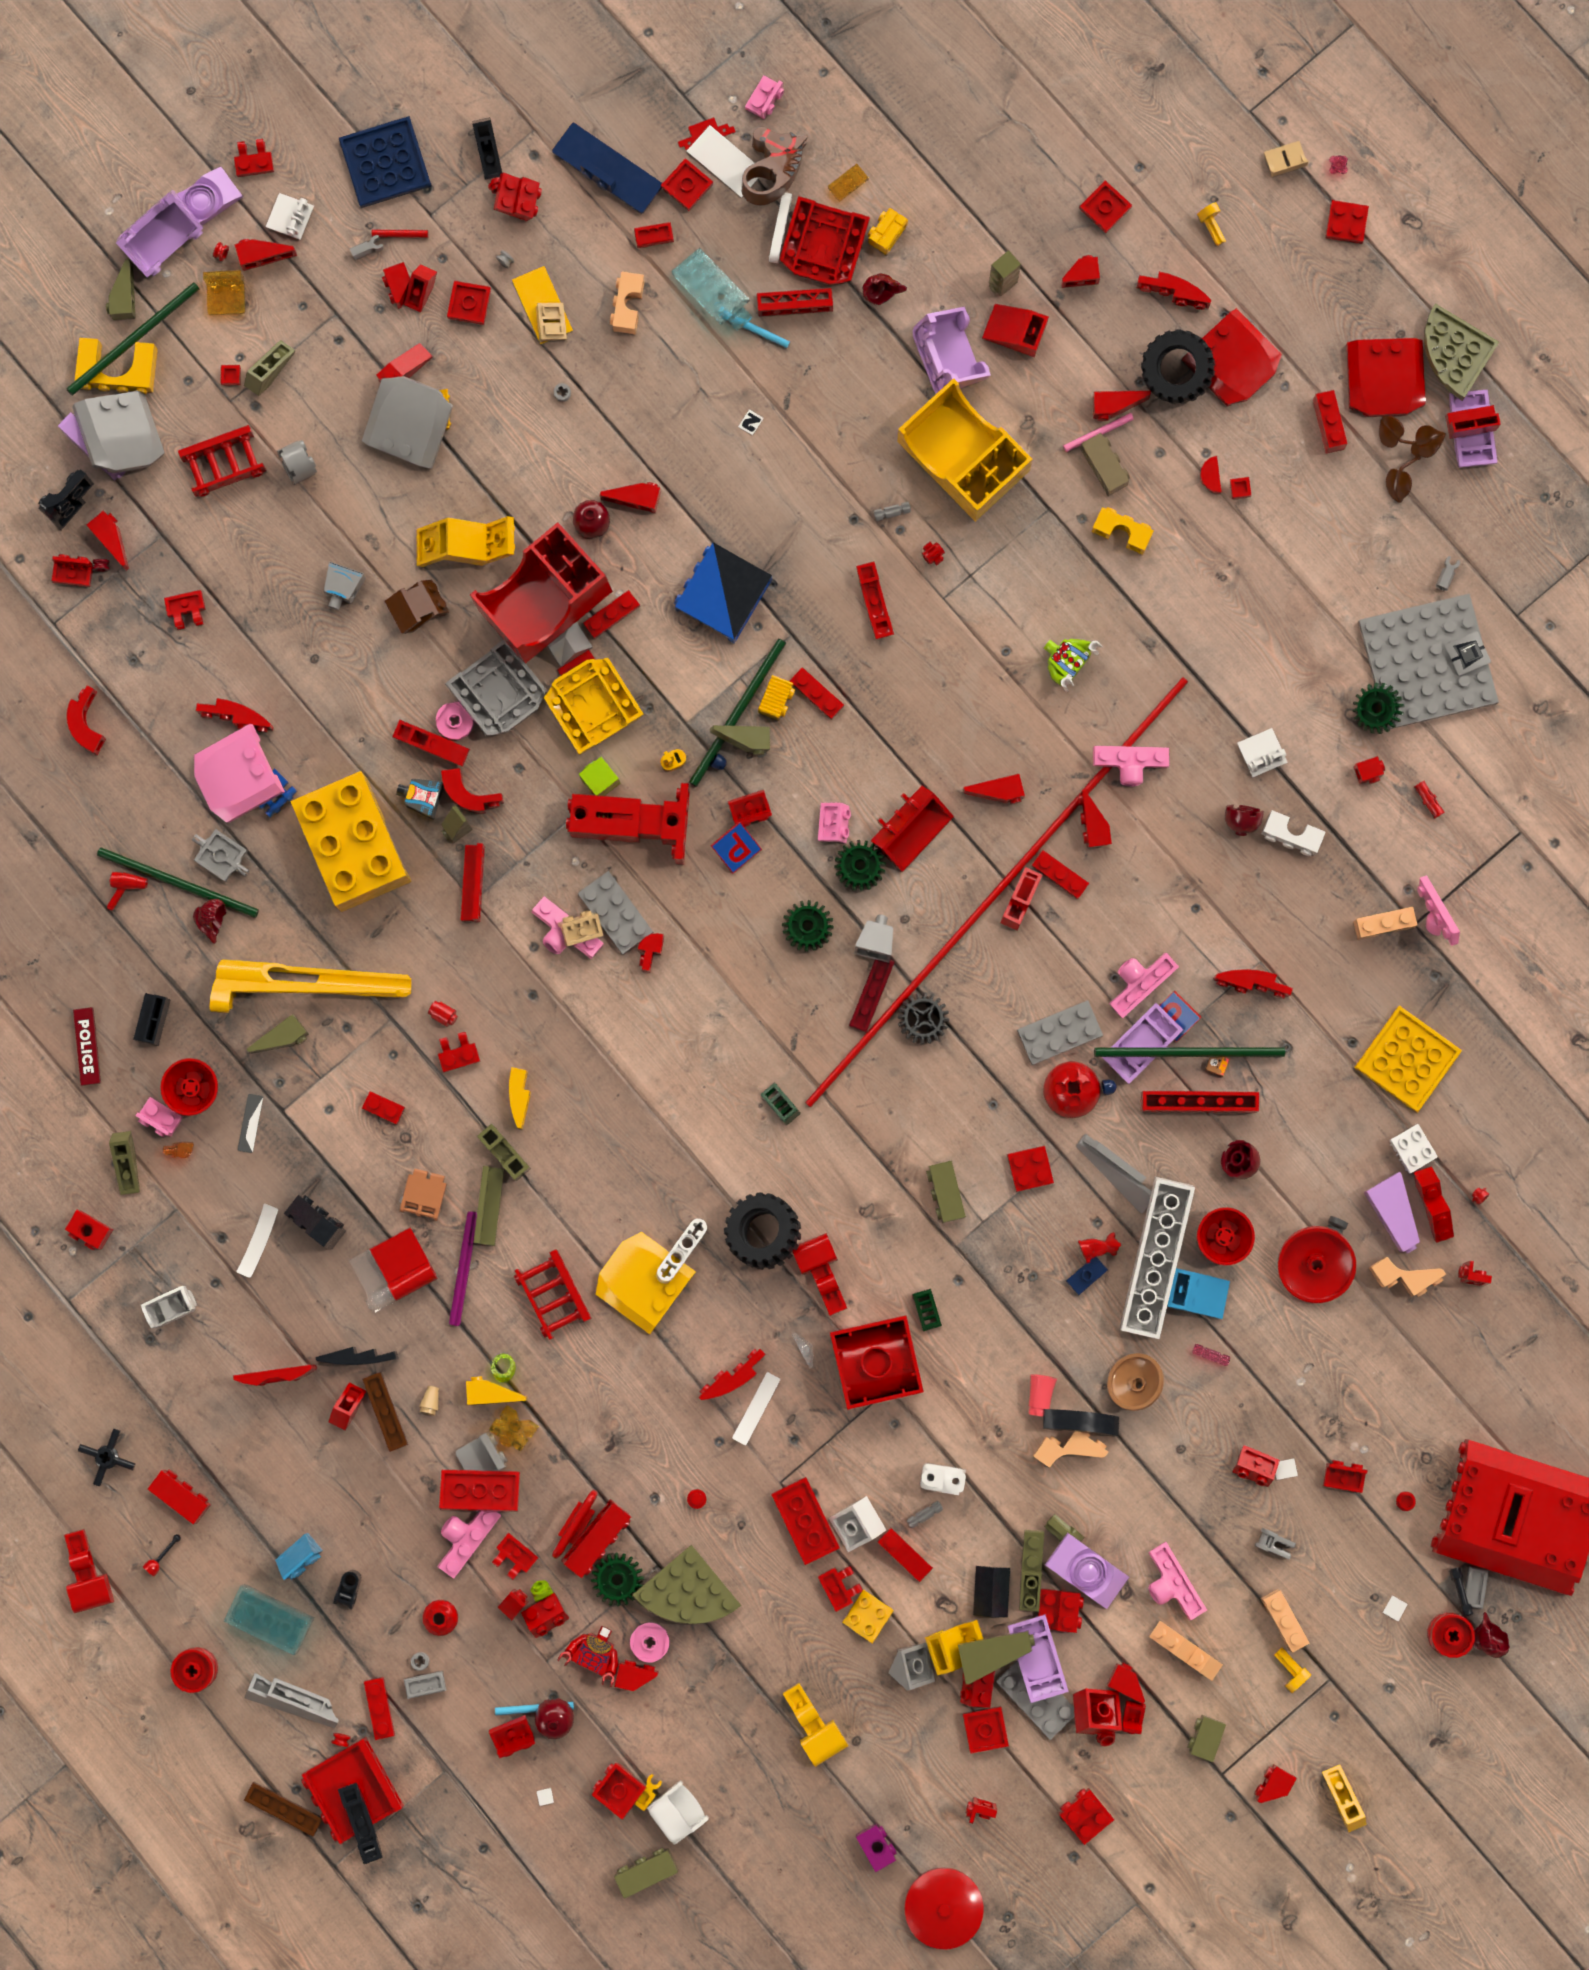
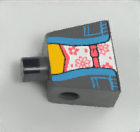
(422, 796)

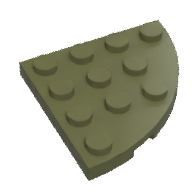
(1456, 350)
(687, 1592)

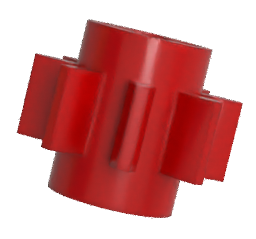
(933, 553)

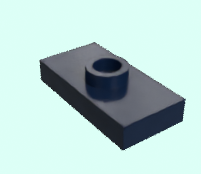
(1086, 1275)

